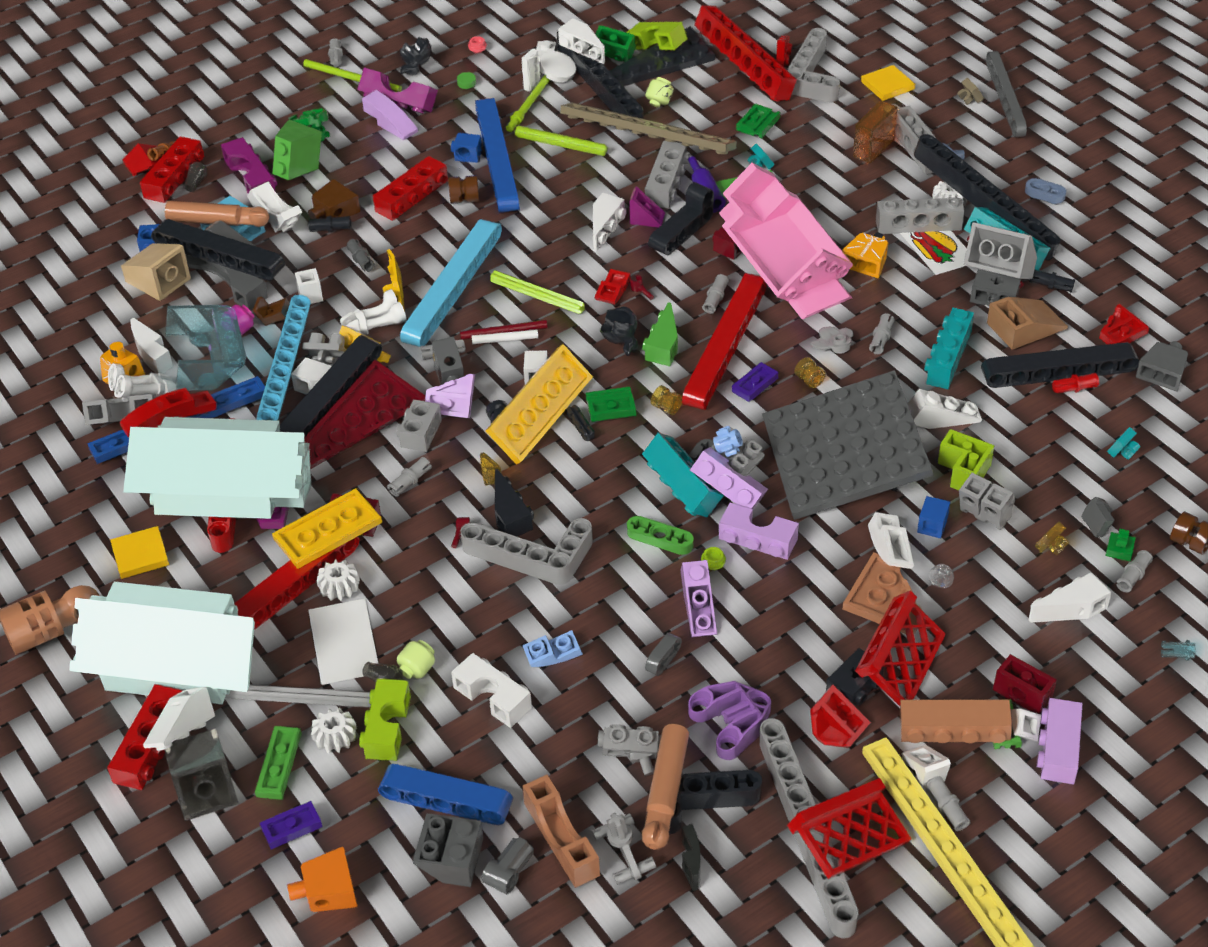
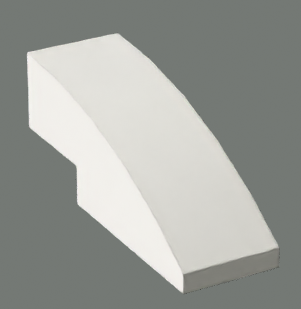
(151, 347)
(890, 540)

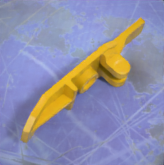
(395, 275)

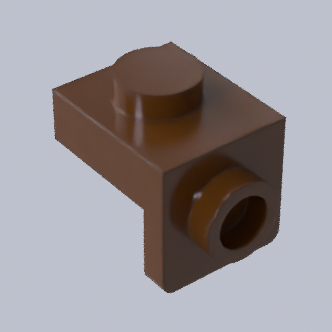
(271, 312)

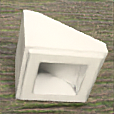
(1025, 724)

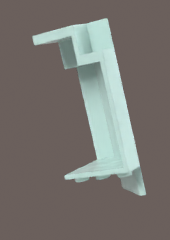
(218, 467)
(163, 639)

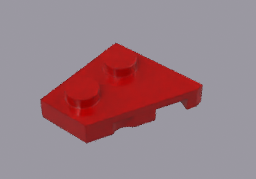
(784, 50)
(1123, 327)

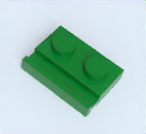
(758, 121)
(610, 404)

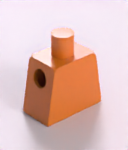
(325, 883)

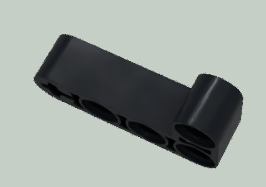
(685, 221)
(740, 787)

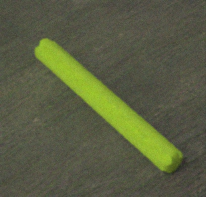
(561, 140)
(537, 292)

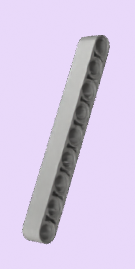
(775, 744)

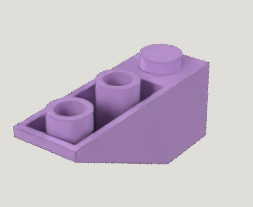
(698, 598)

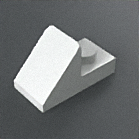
(926, 764)

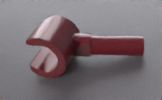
(637, 286)
(460, 522)

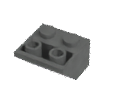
(449, 848)

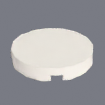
(557, 66)

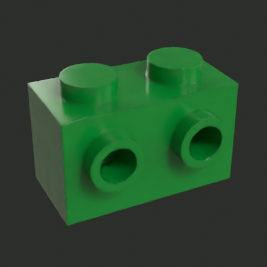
(616, 43)

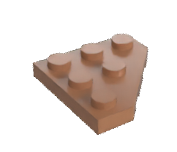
(875, 591)

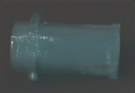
(1179, 649)

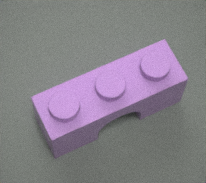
(738, 488)
(775, 539)

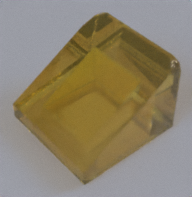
(488, 469)

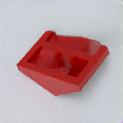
(138, 160)
(836, 720)

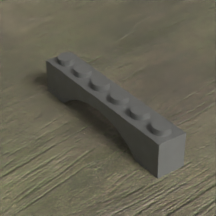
(244, 286)

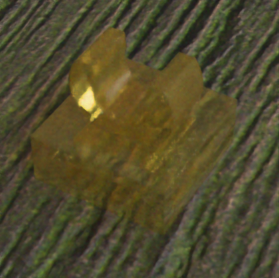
(1053, 540)

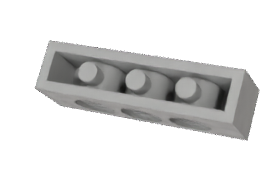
(908, 130)
(667, 173)
(919, 215)

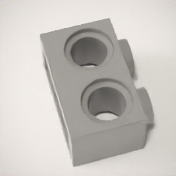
(419, 425)

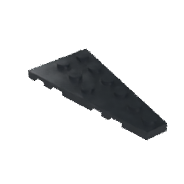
(659, 62)

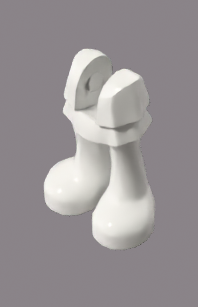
(385, 314)
(126, 385)

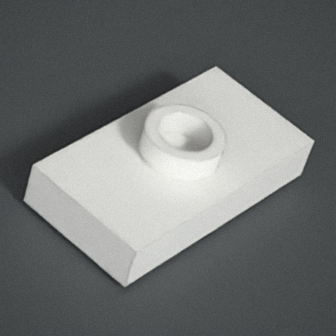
(531, 69)

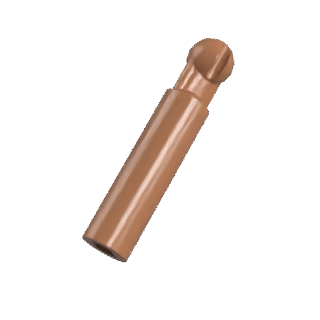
(210, 212)
(665, 785)

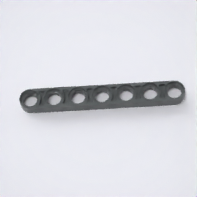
(1006, 94)

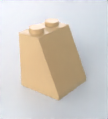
(157, 270)

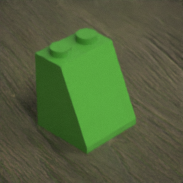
(296, 150)

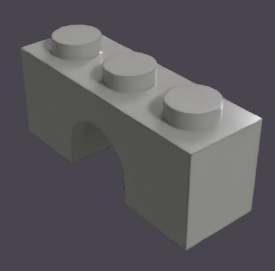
(112, 409)

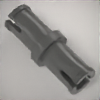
(360, 255)

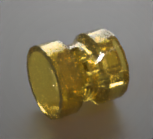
(812, 374)
(665, 399)

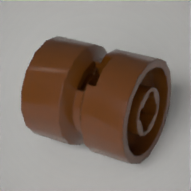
(463, 189)
(1184, 530)

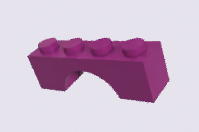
(416, 95)
(241, 156)

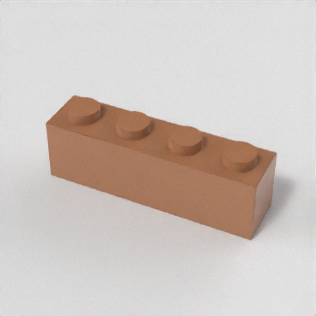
(955, 721)

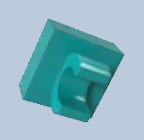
(760, 157)
(1125, 445)

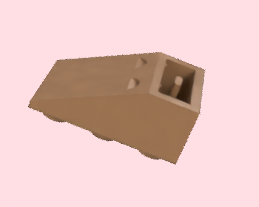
(1023, 320)

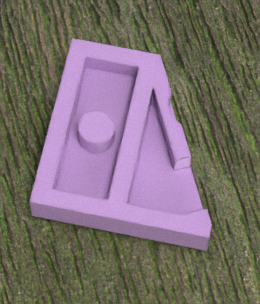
(453, 396)

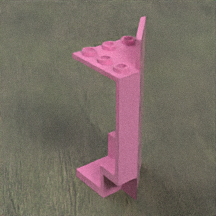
(785, 242)

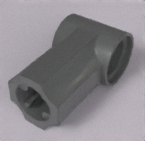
(504, 872)

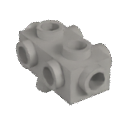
(637, 744)

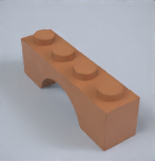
(571, 850)

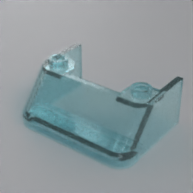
(211, 327)

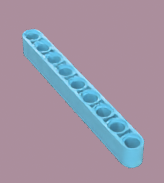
(450, 283)
(284, 359)

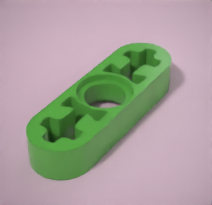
(649, 527)

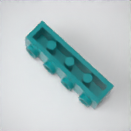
(987, 217)
(949, 349)
(674, 467)

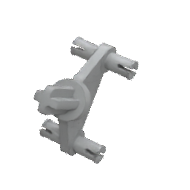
(620, 836)

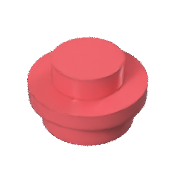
(477, 44)

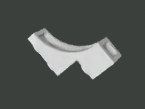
(281, 215)

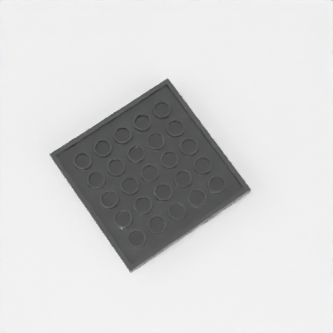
(846, 445)

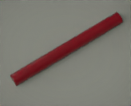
(534, 325)

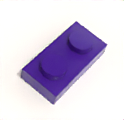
(755, 382)
(291, 824)

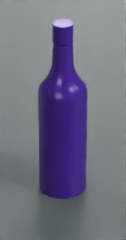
(705, 178)

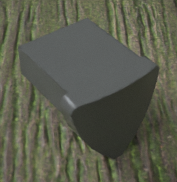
(1098, 516)

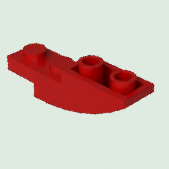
(172, 404)

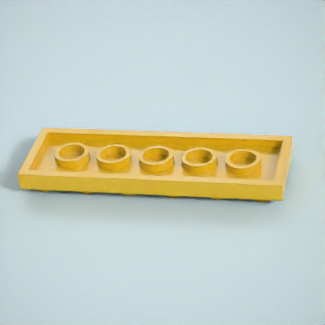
(539, 404)

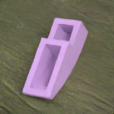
(388, 115)

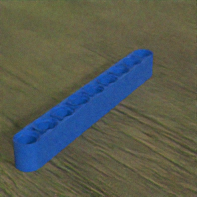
(497, 155)

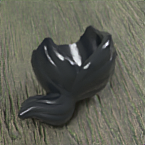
(415, 56)
(620, 328)

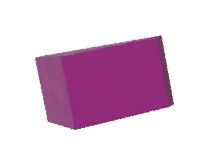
(644, 210)

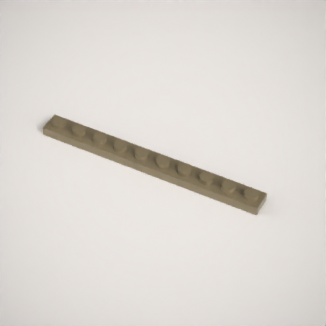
(649, 127)

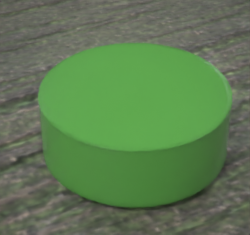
(466, 80)

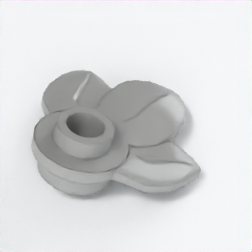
(833, 339)

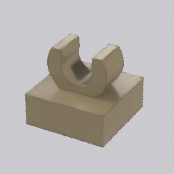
(971, 92)

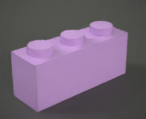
(1060, 741)

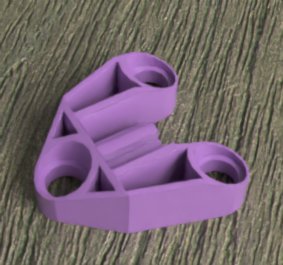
(739, 710)

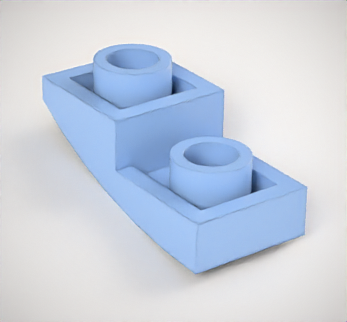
(549, 652)

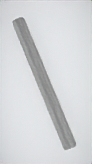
(303, 695)

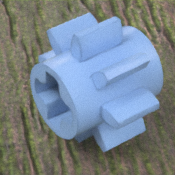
(728, 441)

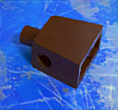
(334, 201)

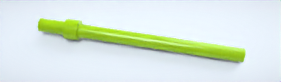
(342, 73)
(518, 116)

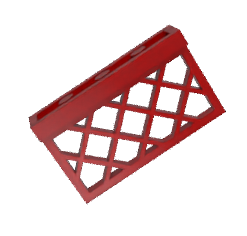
(888, 632)
(834, 810)

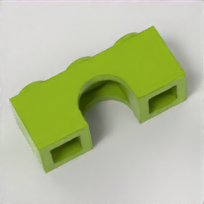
(667, 35)
(387, 701)

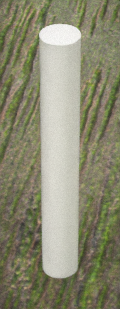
(507, 336)

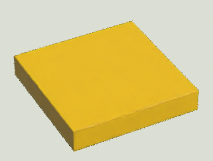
(888, 82)
(139, 552)

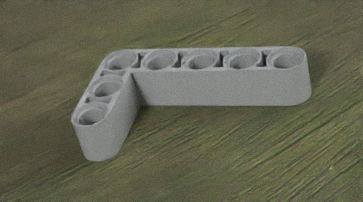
(808, 83)
(528, 557)

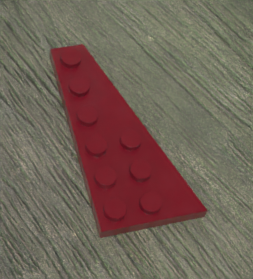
(364, 409)

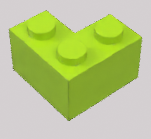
(964, 456)

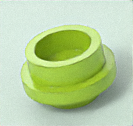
(715, 558)

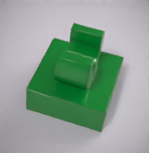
(1120, 545)

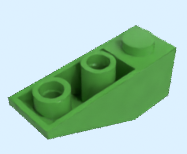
(662, 343)

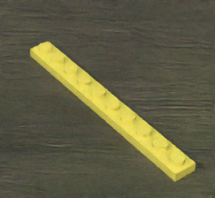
(945, 846)

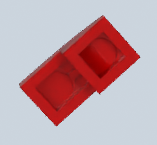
(613, 286)

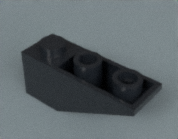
(510, 511)

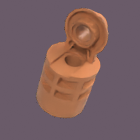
(39, 619)

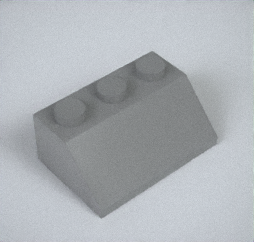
(1001, 251)

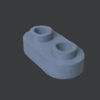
(1045, 190)

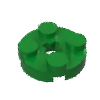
(311, 117)

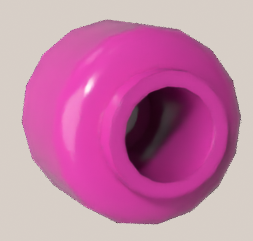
(245, 318)

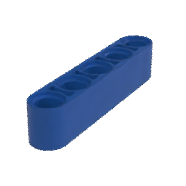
(445, 794)

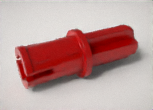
(1075, 383)

